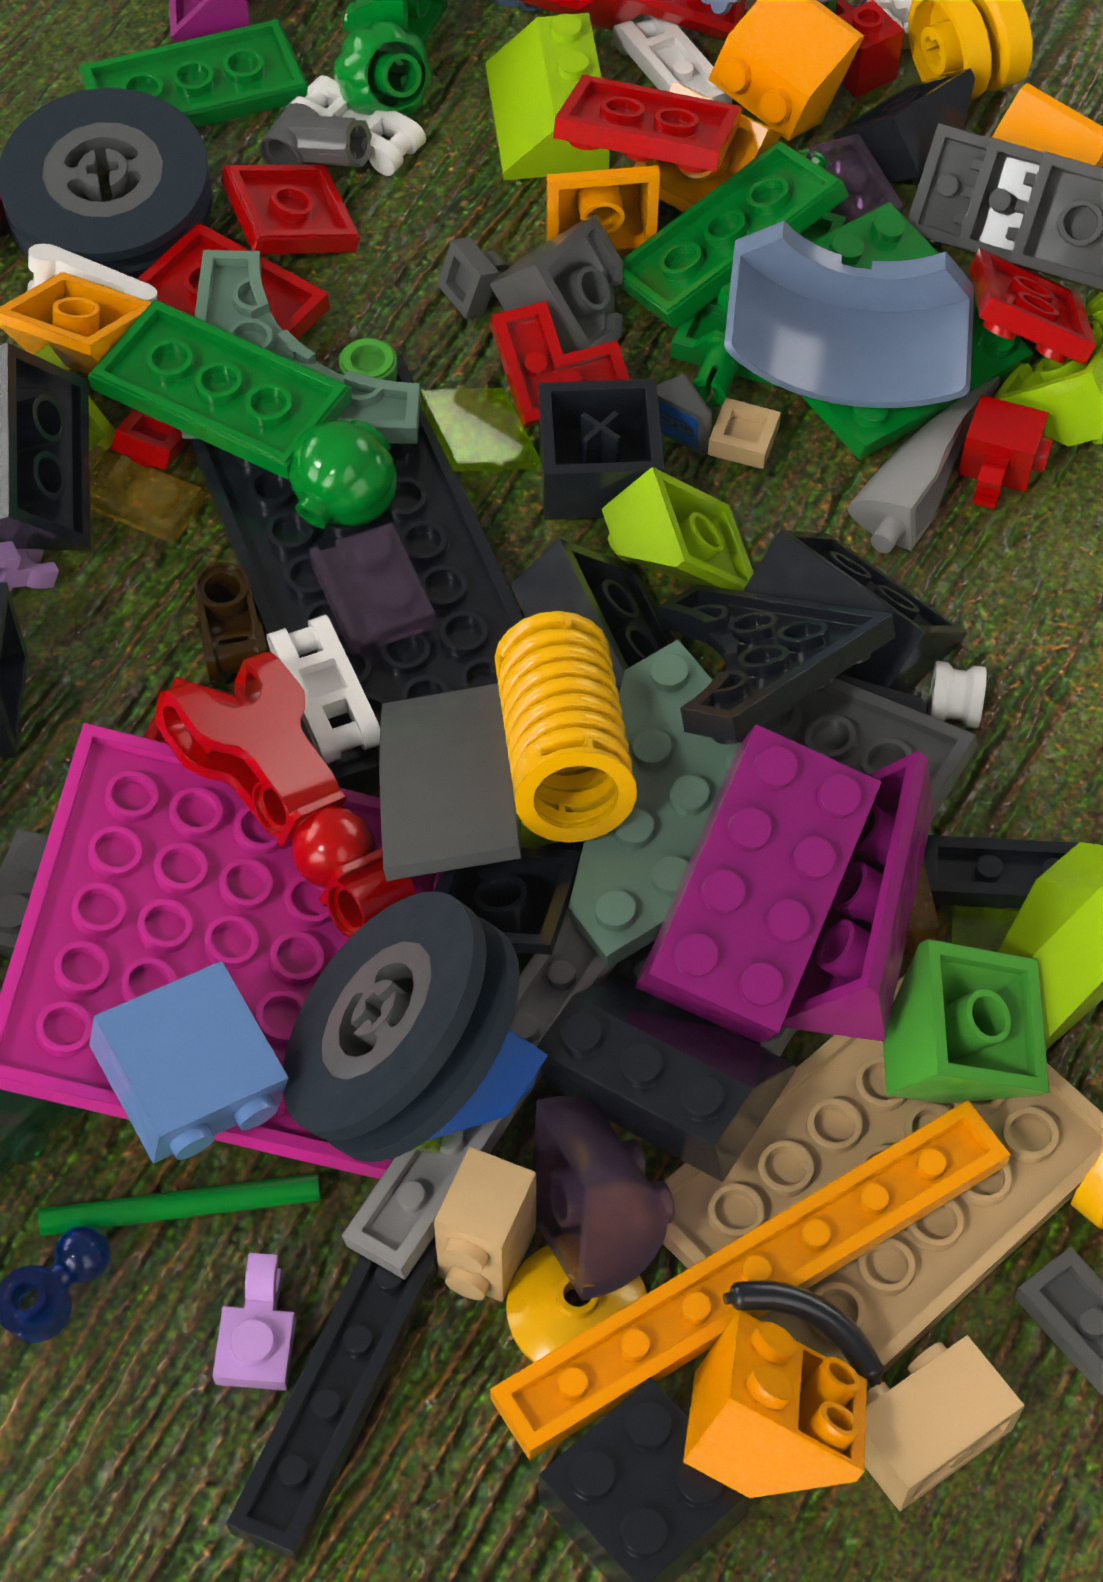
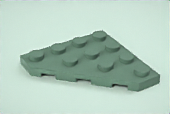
(636, 868)

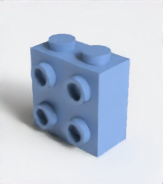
(188, 1063)

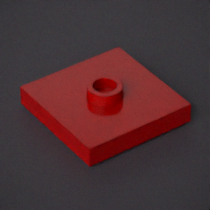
(290, 209)

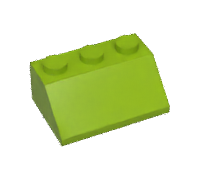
(528, 88)

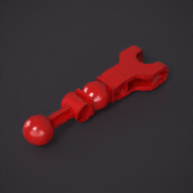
(283, 784)

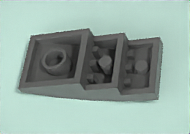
(1013, 204)
(446, 784)

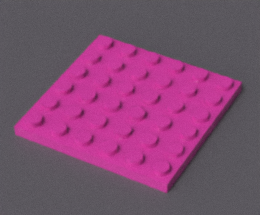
(144, 887)

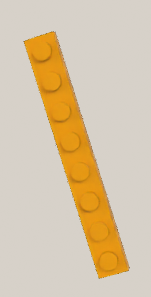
(794, 1247)

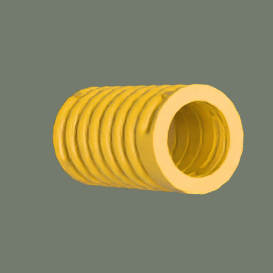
(564, 728)

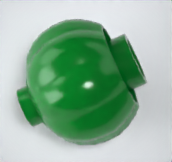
(380, 64)
(342, 474)

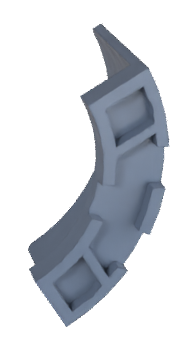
(849, 331)

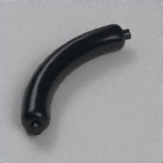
(816, 1311)

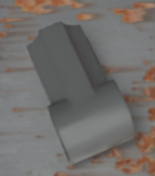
(308, 138)

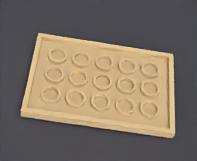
(840, 1117)

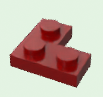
(534, 356)

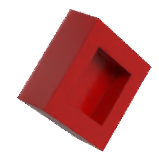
(148, 441)

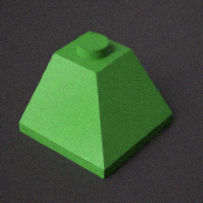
(966, 1027)

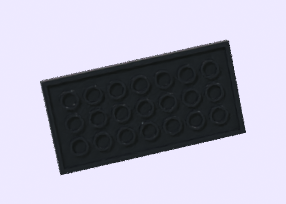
(441, 542)

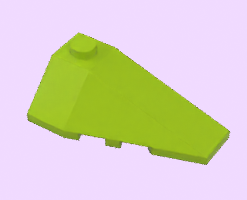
(1065, 390)
(1064, 932)

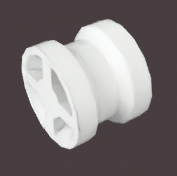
(957, 694)

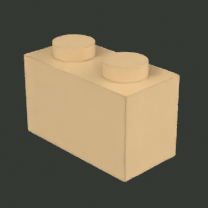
(485, 1225)
(935, 1419)

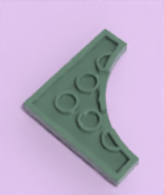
(235, 301)

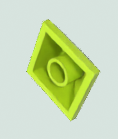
(677, 532)

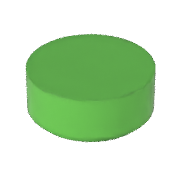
(370, 358)

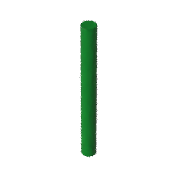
(180, 1204)

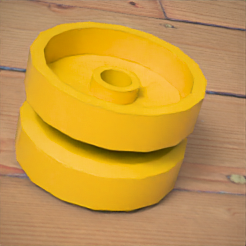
(972, 34)

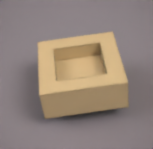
(744, 433)

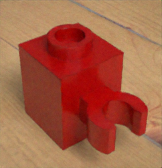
(879, 51)
(1004, 448)

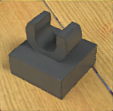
(468, 275)

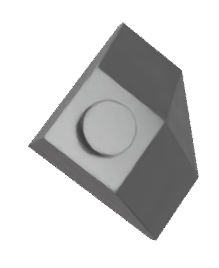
(577, 281)

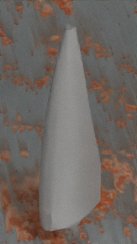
(909, 487)

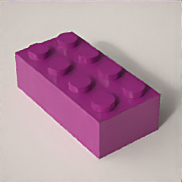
(759, 885)

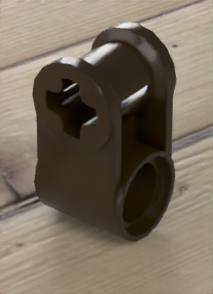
(229, 628)

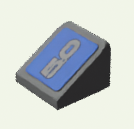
(684, 414)

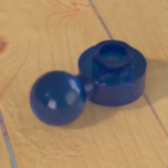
(78, 1257)

